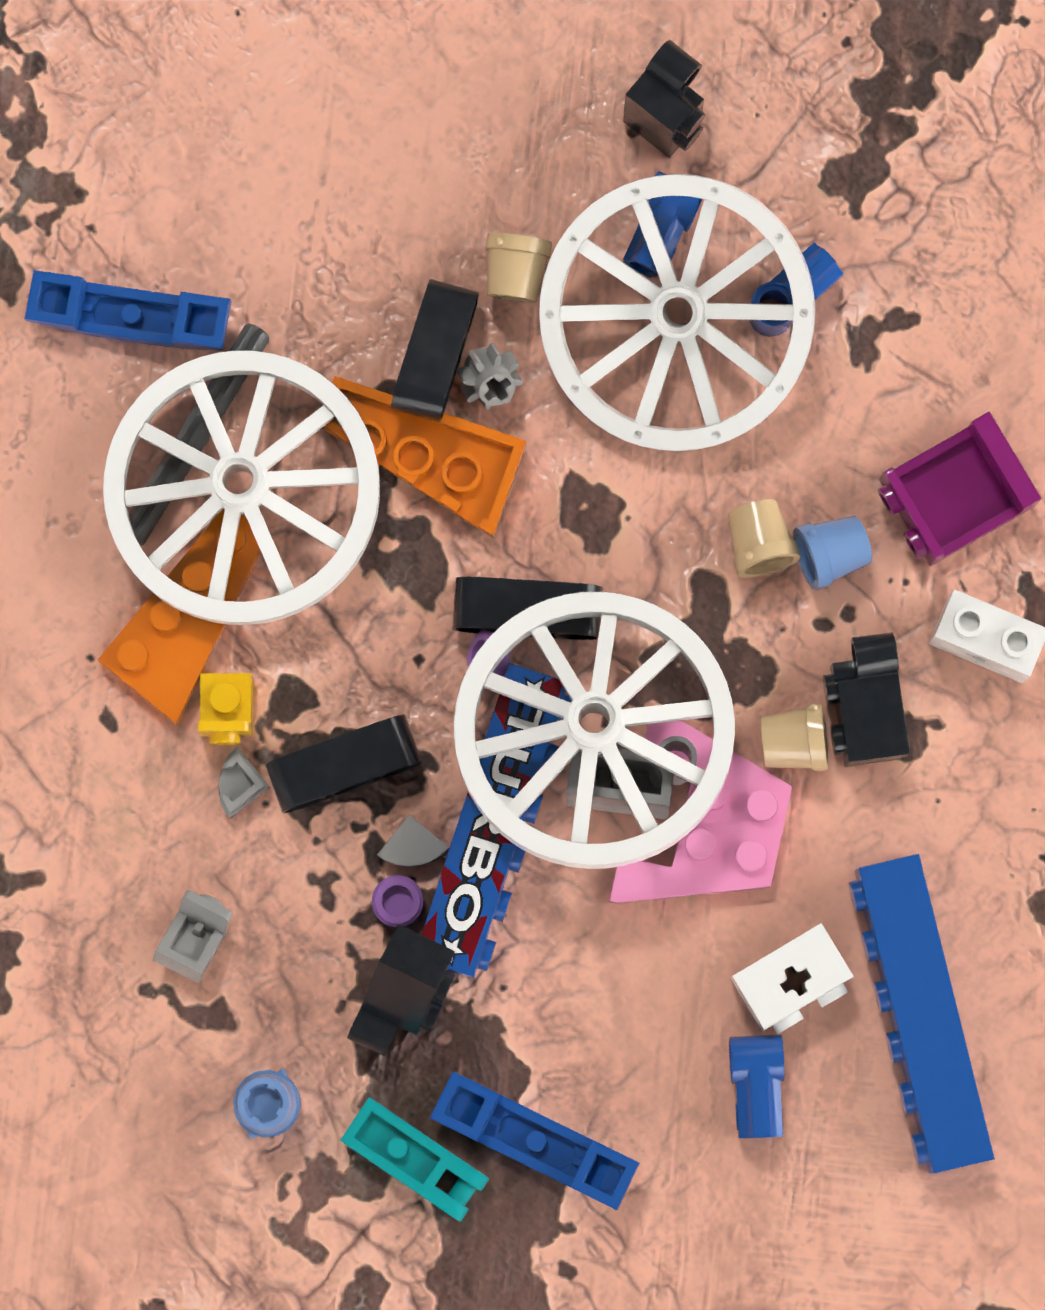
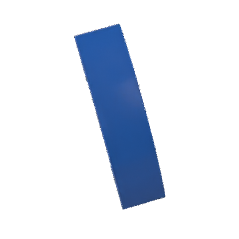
(128, 313)
(535, 1140)

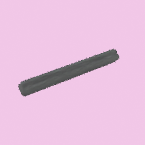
(195, 434)

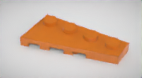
(449, 460)
(168, 649)

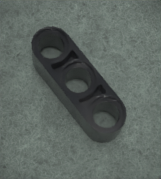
(435, 350)
(491, 602)
(343, 763)

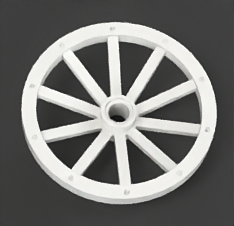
(193, 376)
(577, 385)
(610, 608)

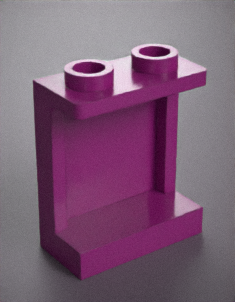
(958, 490)

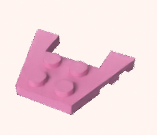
(730, 846)

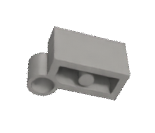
(652, 780)

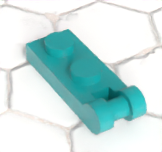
(412, 1158)

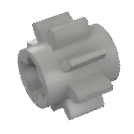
(489, 376)

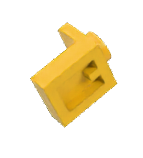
(226, 707)

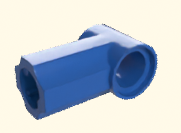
(672, 217)
(823, 274)
(757, 1075)

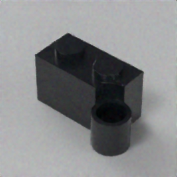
(663, 104)
(868, 703)
(403, 990)

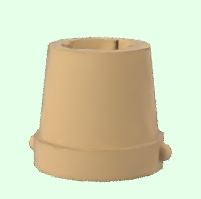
(516, 266)
(761, 539)
(796, 739)

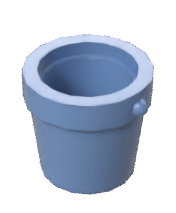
(832, 549)
(267, 1103)

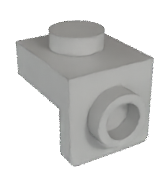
(194, 935)

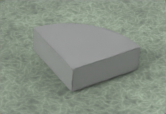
(239, 783)
(412, 845)

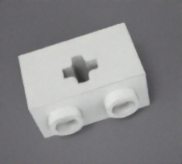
(988, 636)
(810, 953)

